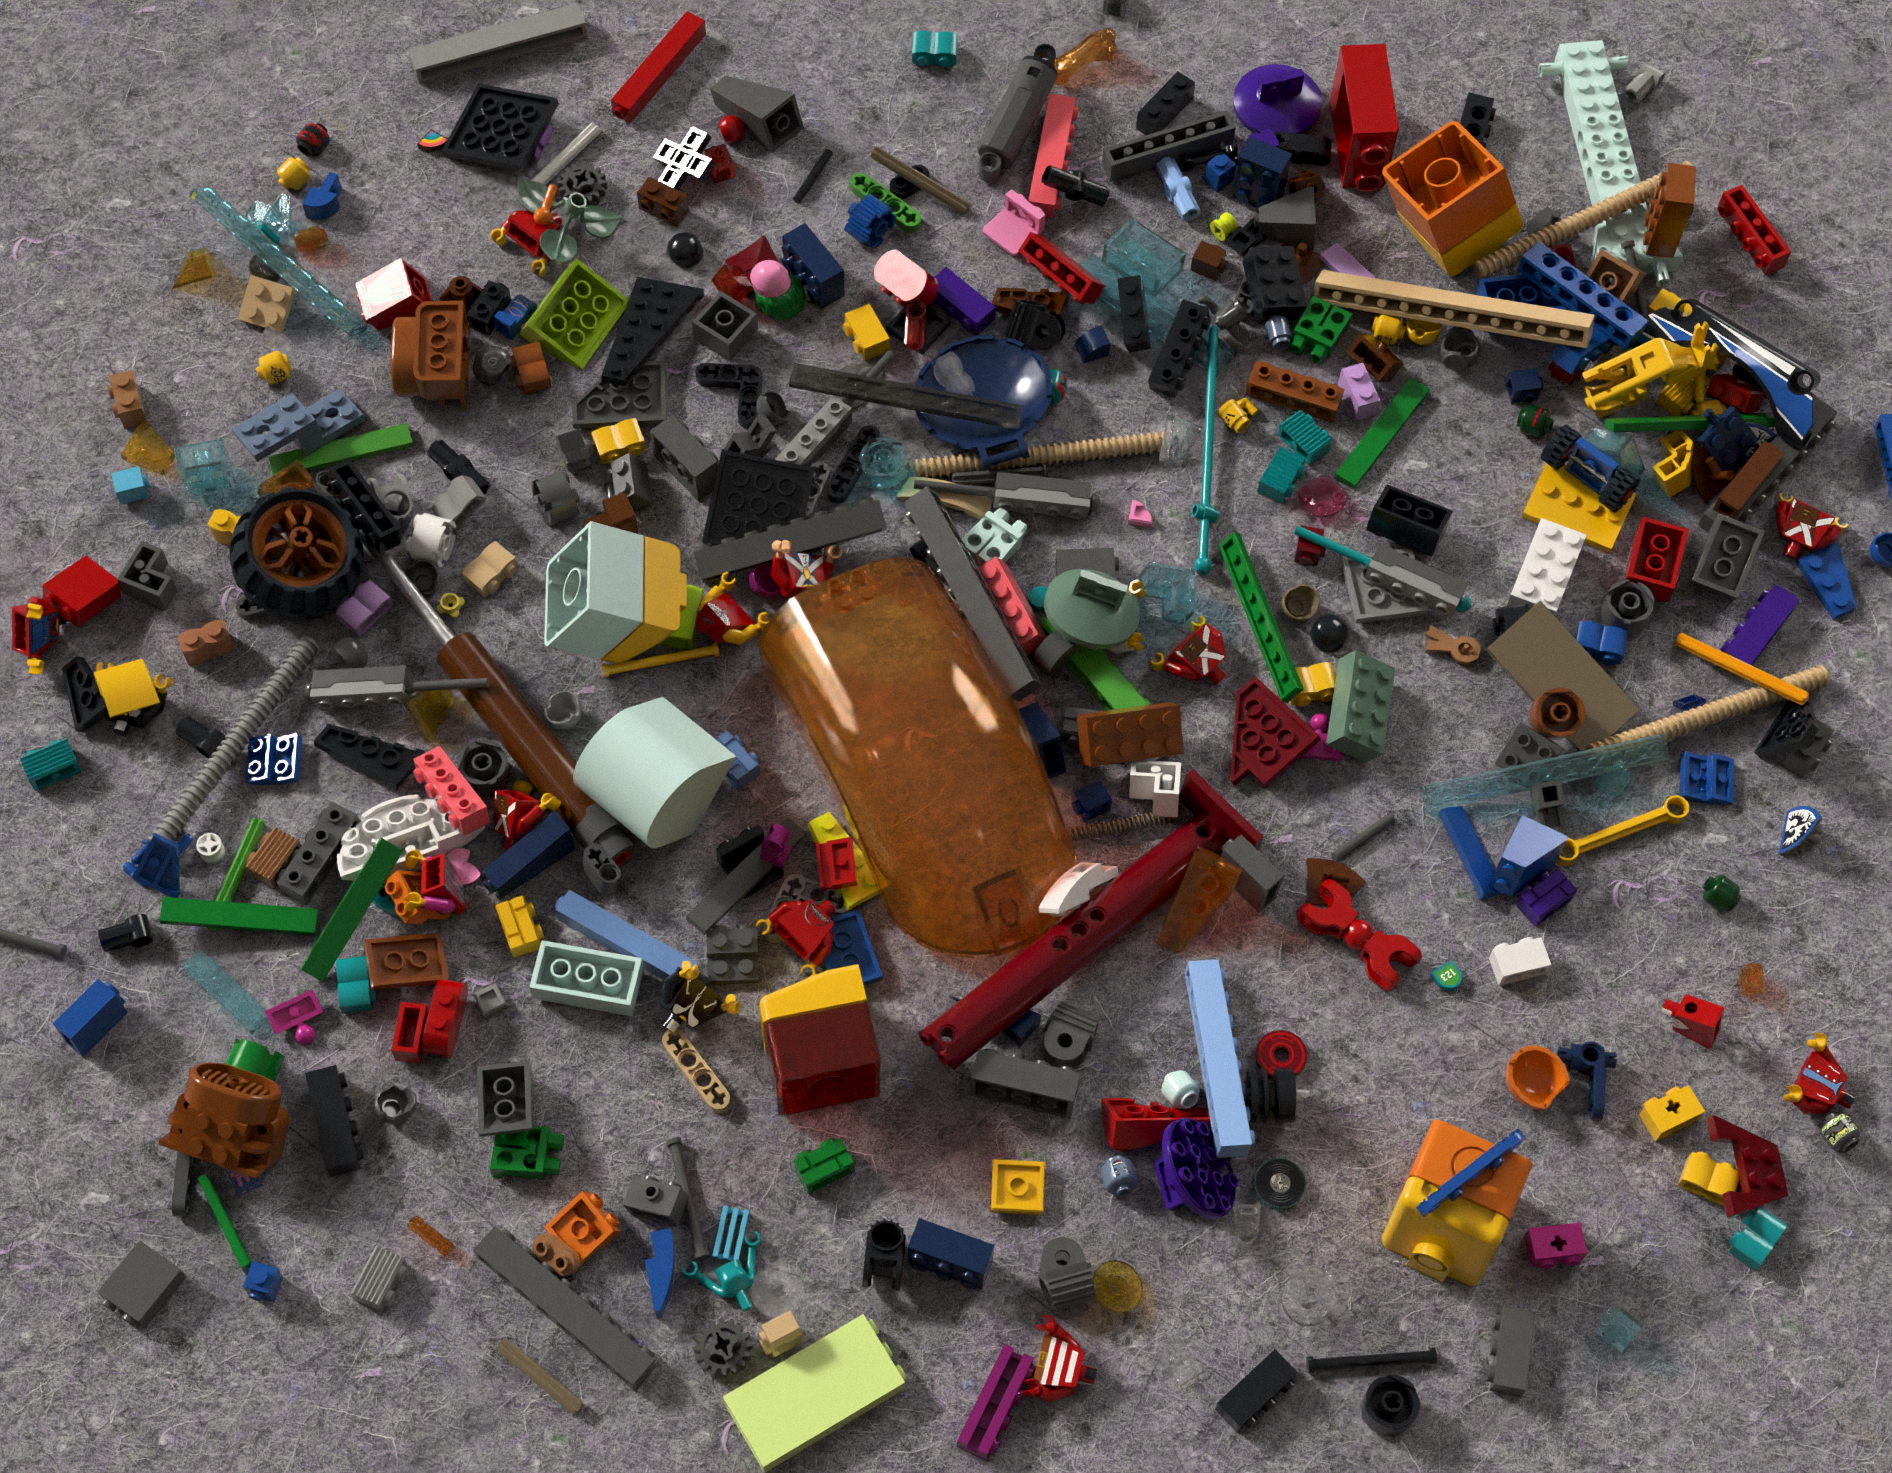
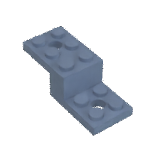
(293, 422)

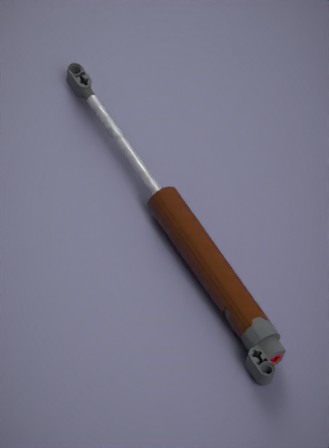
(520, 733)

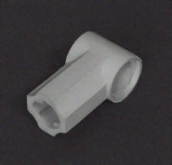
(1647, 78)

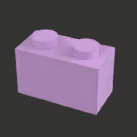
(1359, 391)

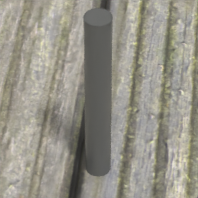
(1363, 836)

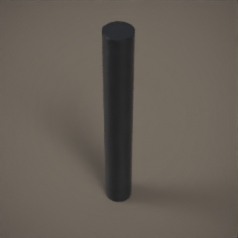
(813, 175)

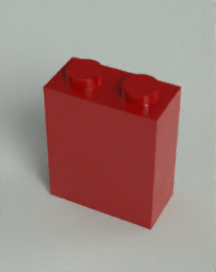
(81, 591)

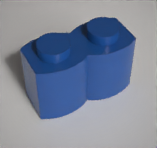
(1602, 642)

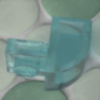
(273, 216)

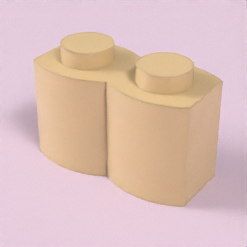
(490, 569)
(780, 1334)

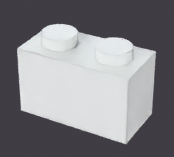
(1519, 960)

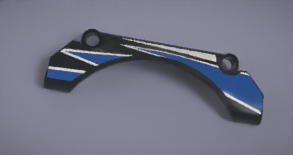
(1772, 368)

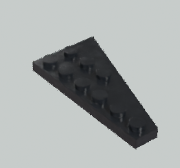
(647, 321)

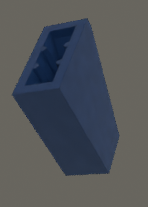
(1045, 739)

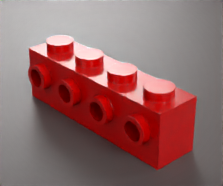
(1753, 230)
(1062, 268)

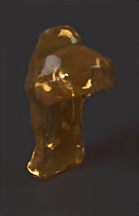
(1095, 47)

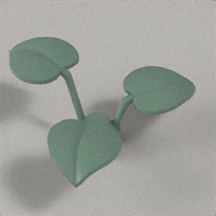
(557, 245)

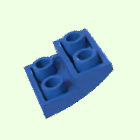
(273, 759)

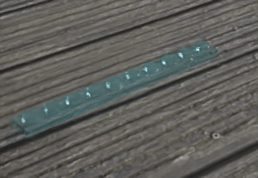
(278, 260)
(1564, 767)

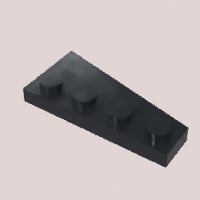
(370, 755)

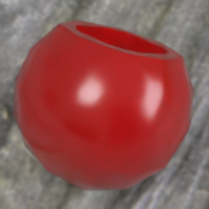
(732, 128)

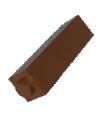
(1749, 480)

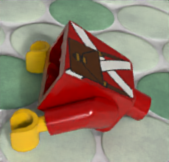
(1805, 526)
(1195, 655)
(517, 811)

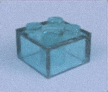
(205, 467)

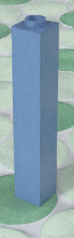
(618, 935)

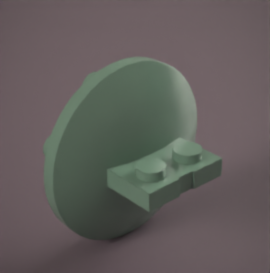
(1091, 609)

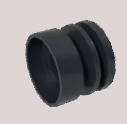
(1271, 1095)

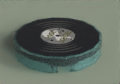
(1279, 1184)

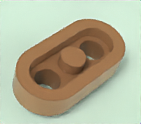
(554, 1252)

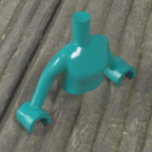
(732, 1276)

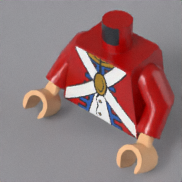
(800, 571)

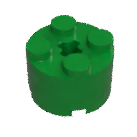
(255, 1058)

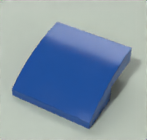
(1707, 778)

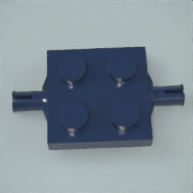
(1727, 438)

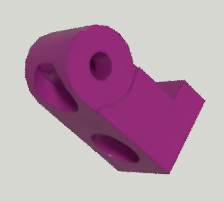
(775, 846)

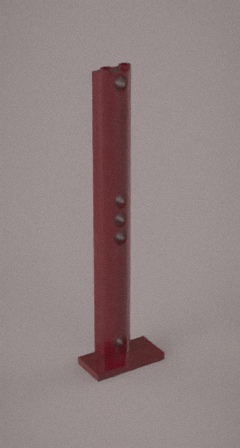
(1117, 906)

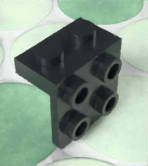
(733, 852)

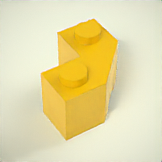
(1676, 470)

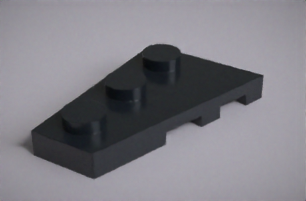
(83, 694)

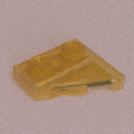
(148, 450)
(429, 710)

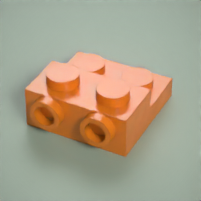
(399, 886)
(585, 1225)

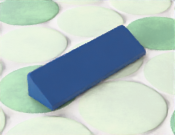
(1469, 850)

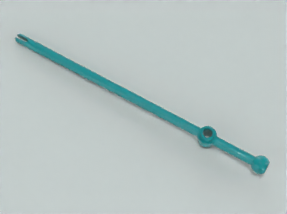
(1205, 512)

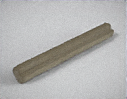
(540, 1376)

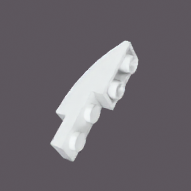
(1074, 887)

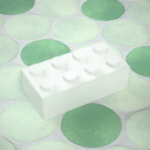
(1547, 566)

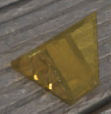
(196, 268)

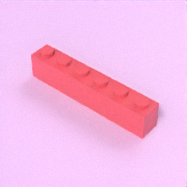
(1053, 150)

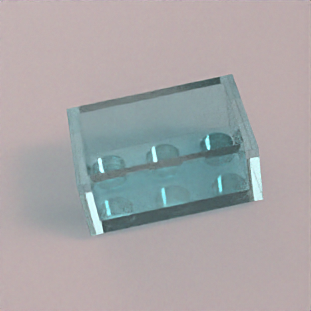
(1142, 252)

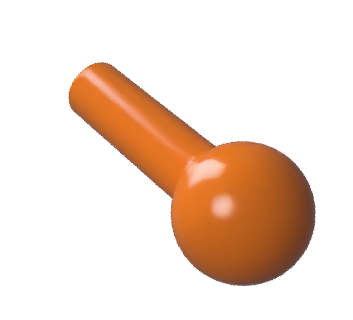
(543, 215)

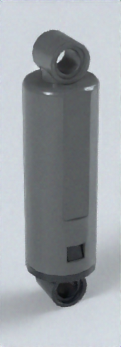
(1017, 112)

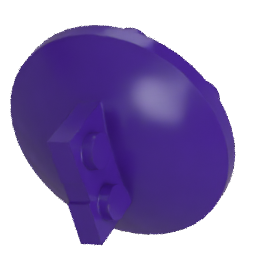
(1277, 100)
(1193, 1173)

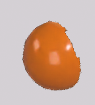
(1536, 1077)

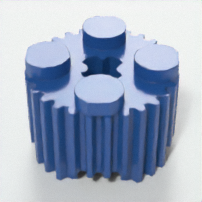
(869, 221)

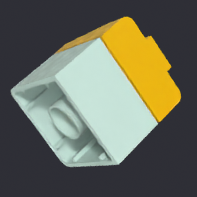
(613, 594)

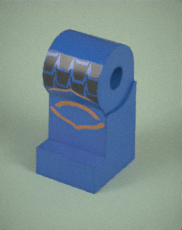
(514, 316)

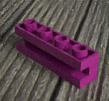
(995, 1403)

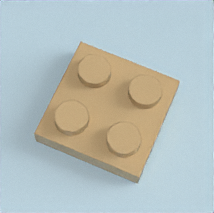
(266, 303)

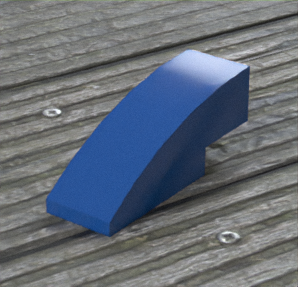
(661, 1269)

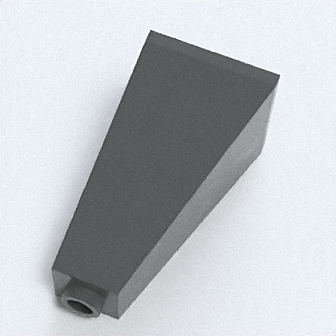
(767, 112)

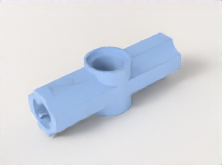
(1178, 188)

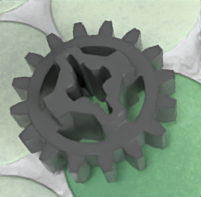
(582, 180)
(732, 1343)

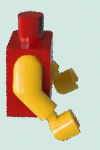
(725, 618)

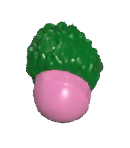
(777, 290)

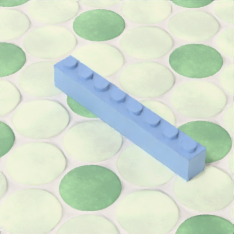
(1218, 1059)

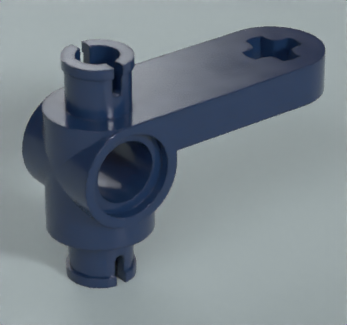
(1596, 1070)

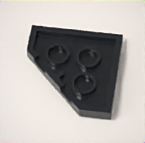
(1790, 731)

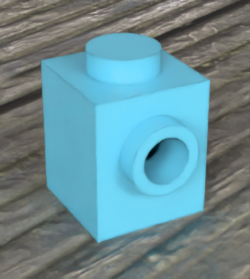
(131, 485)

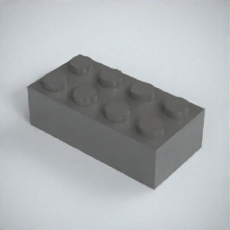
(1024, 1083)

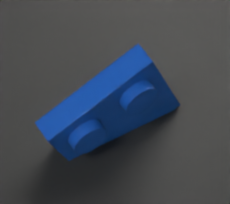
(160, 866)

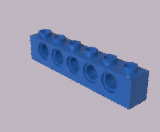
(1582, 295)

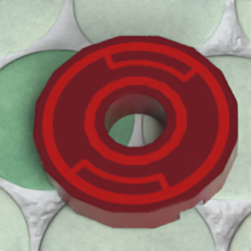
(1283, 1041)

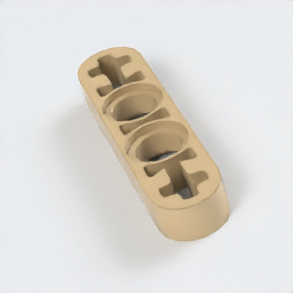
(698, 1069)

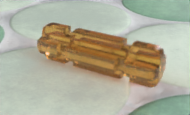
(430, 1235)

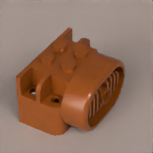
(432, 353)
(229, 1118)

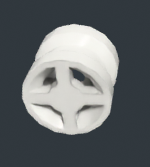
(206, 844)

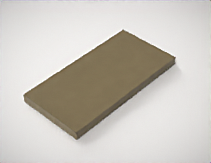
(1545, 656)

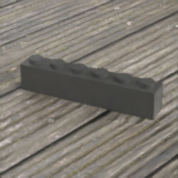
(1146, 151)

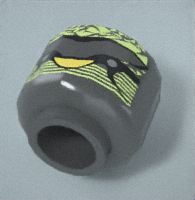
(1840, 1132)

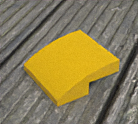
(126, 688)

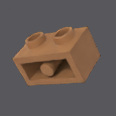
(128, 399)

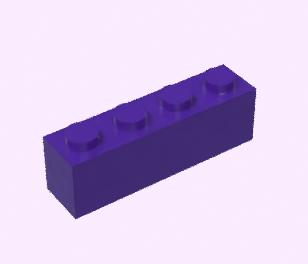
(1761, 625)

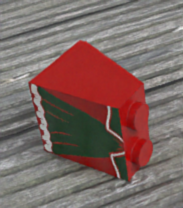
(392, 294)

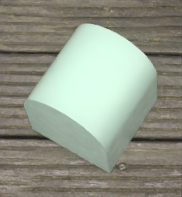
(653, 771)

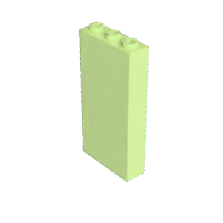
(815, 1392)

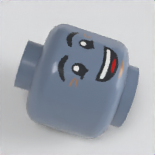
(1119, 1176)

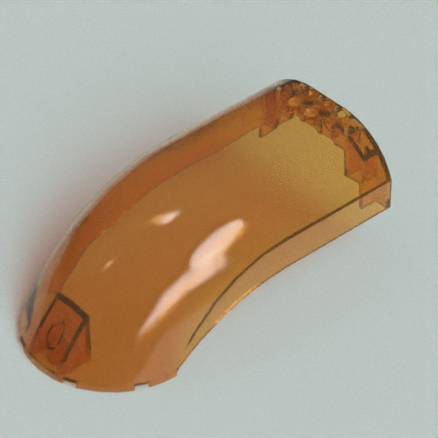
(922, 756)

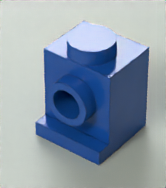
(1219, 167)

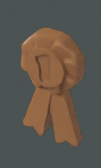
(1463, 649)

